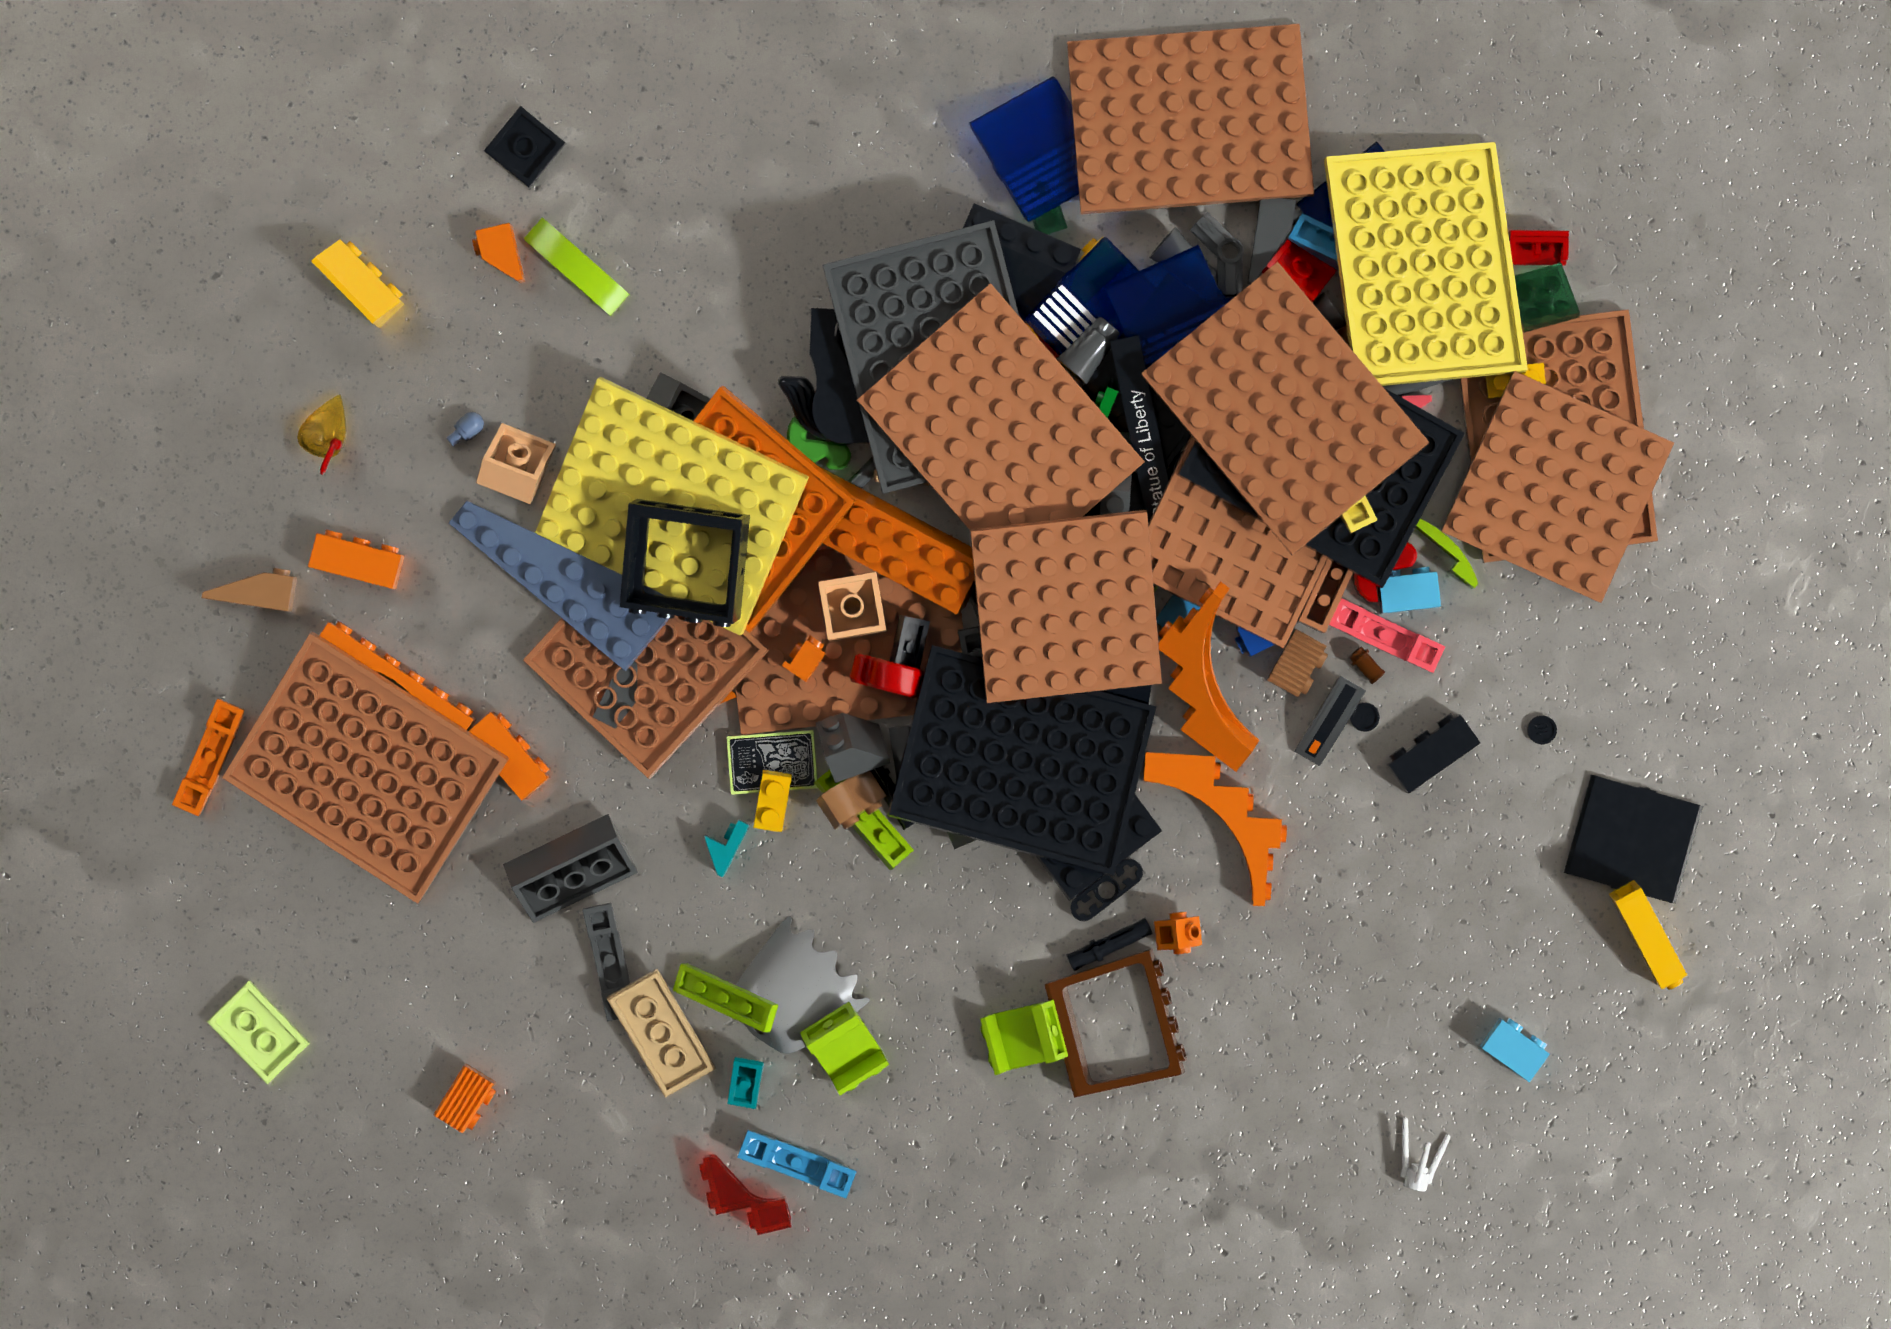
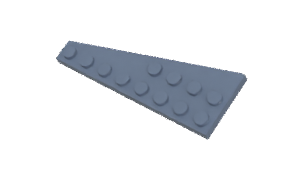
(565, 581)

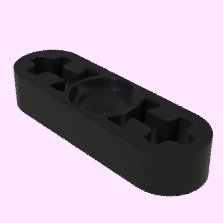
(1106, 902)

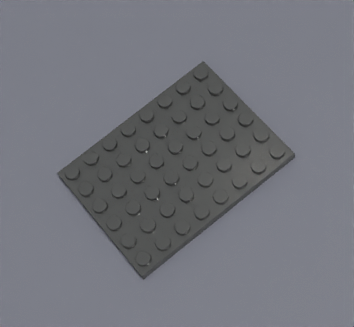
(899, 298)

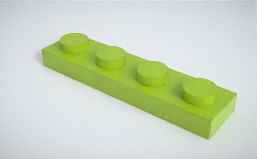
(874, 830)
(725, 997)

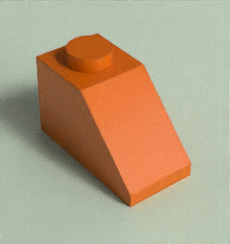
(500, 250)

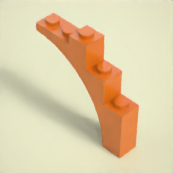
(1209, 716)
(1254, 834)

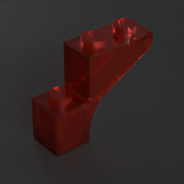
(730, 1194)

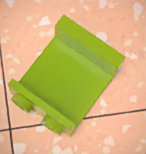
(1023, 1037)
(844, 1048)

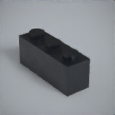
(1432, 752)

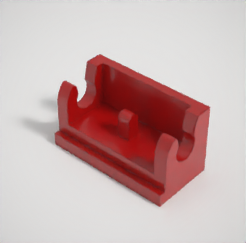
(1539, 247)

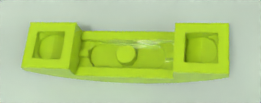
(576, 266)
(1462, 567)

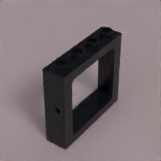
(666, 607)

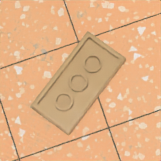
(661, 1032)

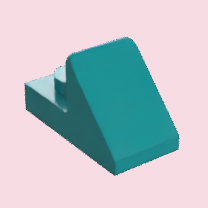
(723, 854)
(745, 1082)

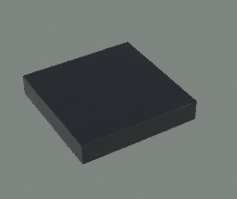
(525, 147)

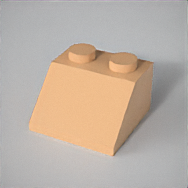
(515, 463)
(852, 606)

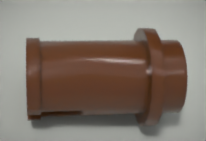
(1366, 664)

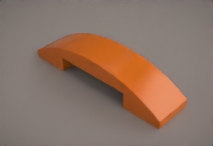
(209, 757)

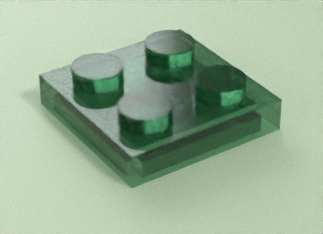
(1545, 298)

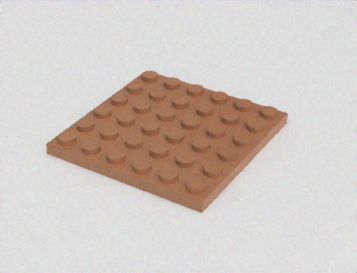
(1557, 486)
(1066, 606)
(677, 677)

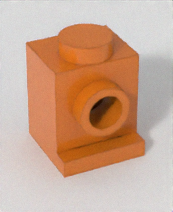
(805, 658)

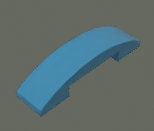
(797, 1163)

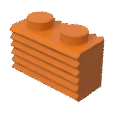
(465, 1098)

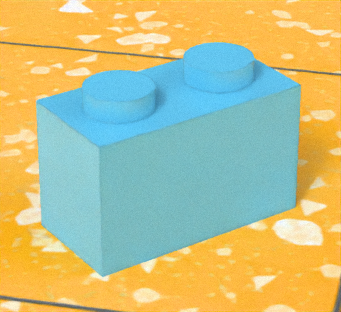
(1410, 591)
(1514, 1049)

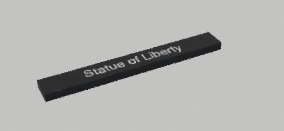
(1141, 419)

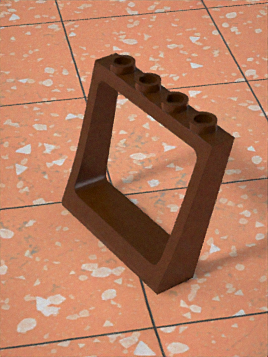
(1076, 1061)

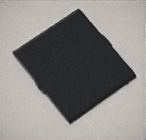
(1633, 836)

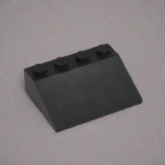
(1031, 258)

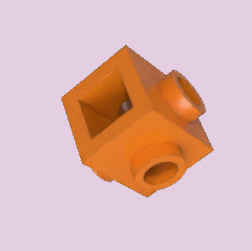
(1178, 933)

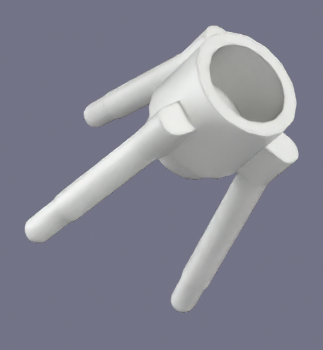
(1418, 1175)

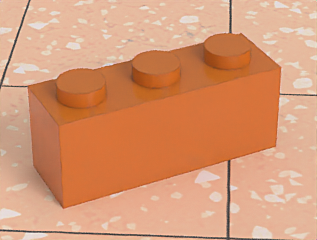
(356, 559)
(521, 771)

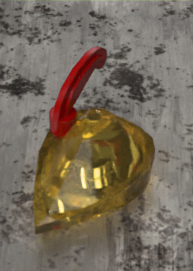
(324, 431)

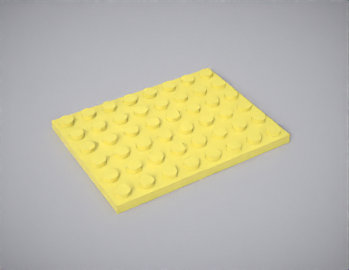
(1426, 263)
(647, 452)

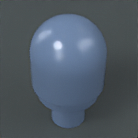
(466, 428)

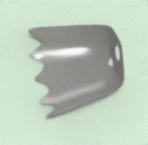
(799, 982)

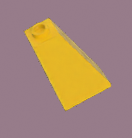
(1648, 935)

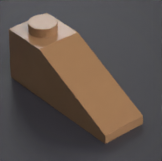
(263, 590)

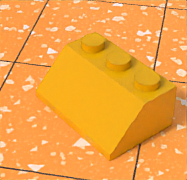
(359, 282)

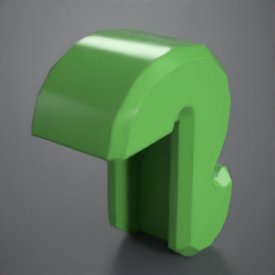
(837, 454)

